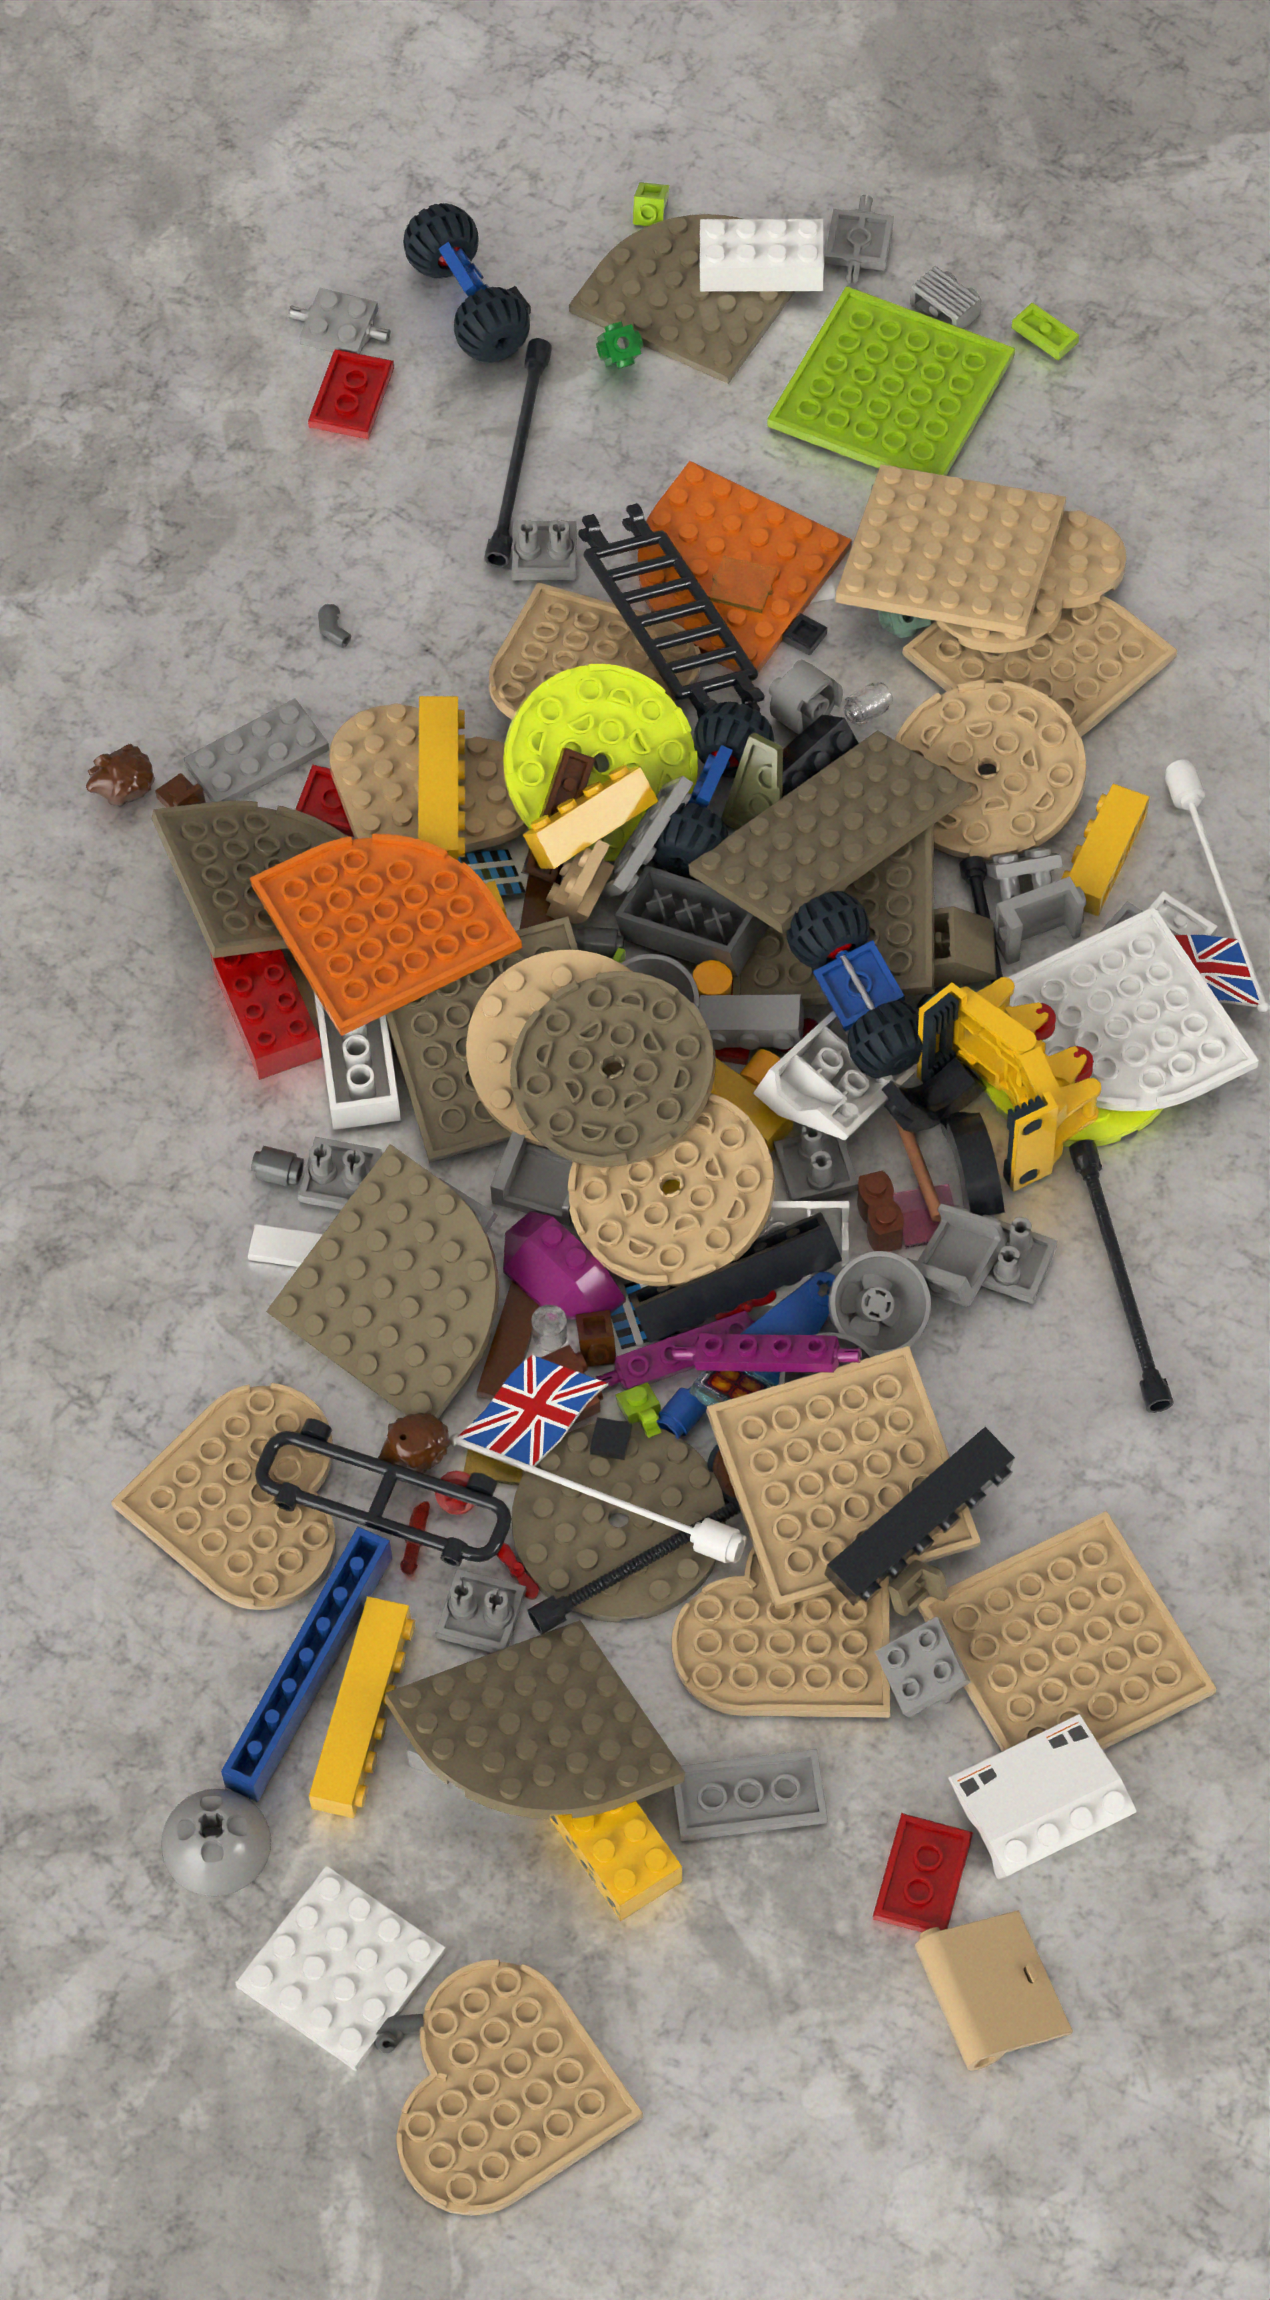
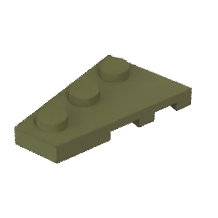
(756, 781)

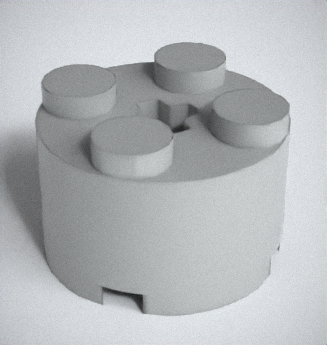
(803, 696)

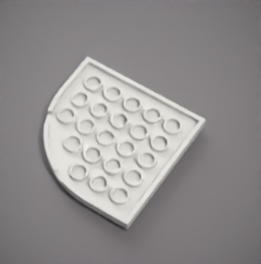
(1140, 1015)

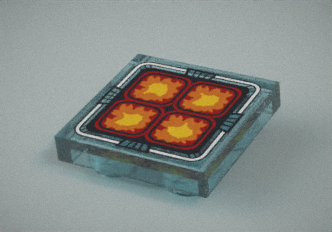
(720, 1386)

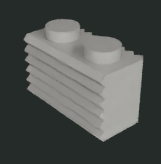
(945, 299)

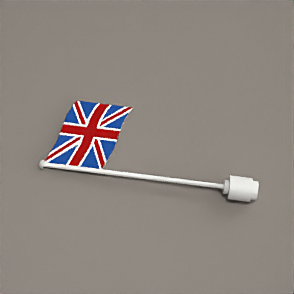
(1219, 960)
(535, 1414)

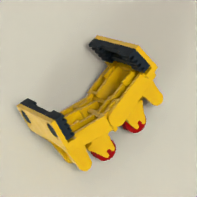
(1007, 1049)

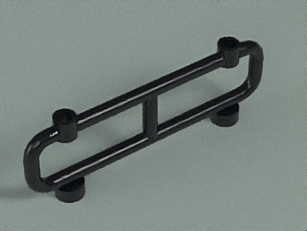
(314, 1438)

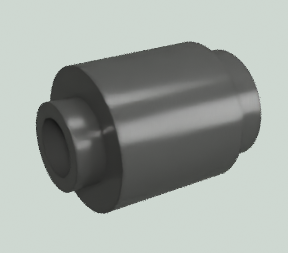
(599, 940)
(277, 1166)

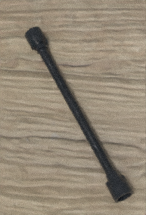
(499, 546)
(1153, 1387)
(552, 1611)

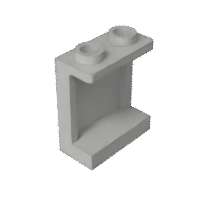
(1037, 913)
(532, 1180)
(960, 1254)

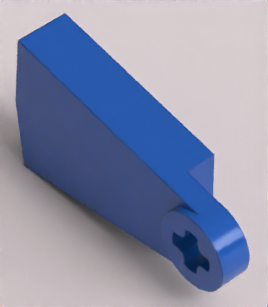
(797, 1314)

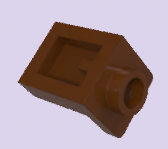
(180, 792)
(596, 1337)

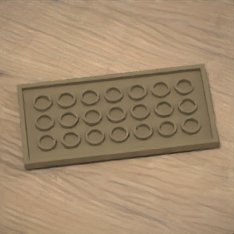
(830, 829)

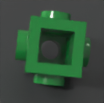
(610, 351)

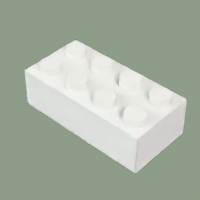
(761, 255)
(358, 1073)

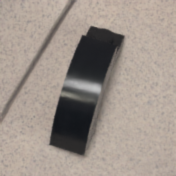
(935, 1099)
(974, 1162)

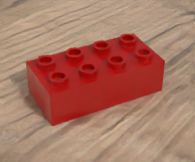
(268, 1011)

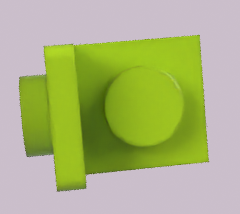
(649, 203)

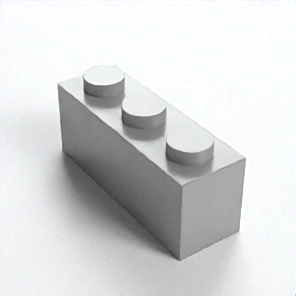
(753, 1020)

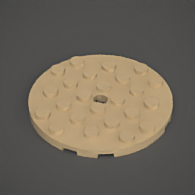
(1035, 759)
(503, 1014)
(688, 1233)

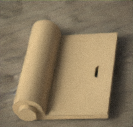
(991, 1987)

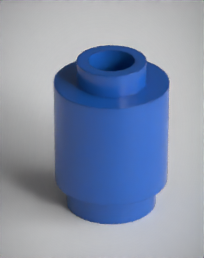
(681, 1413)

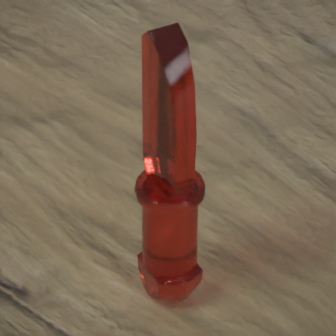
(417, 1520)

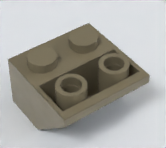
(963, 947)

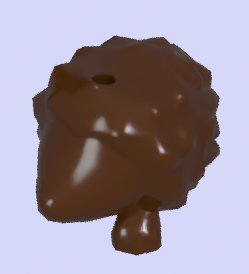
(121, 775)
(416, 1442)

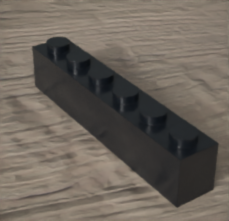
(767, 1265)
(919, 1516)

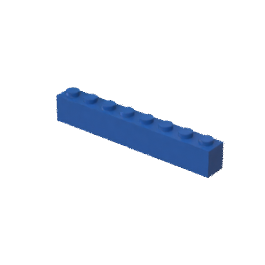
(306, 1664)

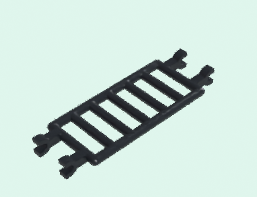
(643, 538)

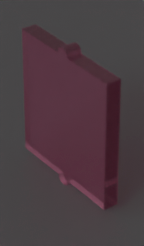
(917, 1220)

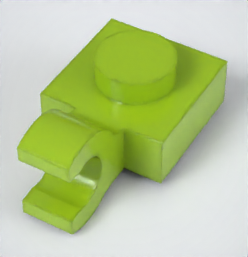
(641, 1406)

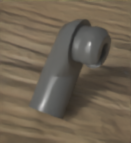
(329, 627)
(394, 2030)

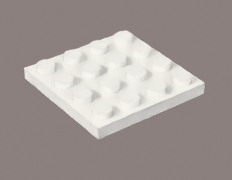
(340, 1967)

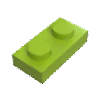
(1045, 331)

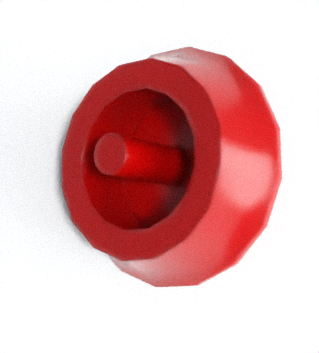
(450, 1504)

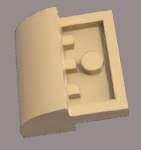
(581, 884)

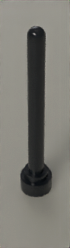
(974, 870)

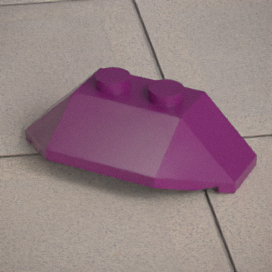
(557, 1268)

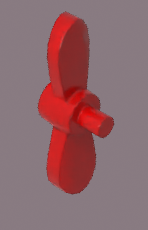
(748, 1306)
(517, 1571)

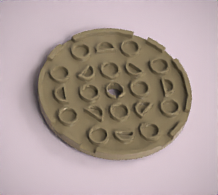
(645, 1105)
(568, 1535)

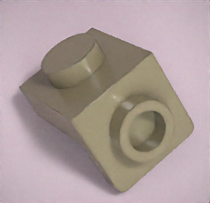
(915, 1585)

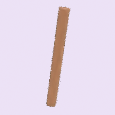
(921, 1172)

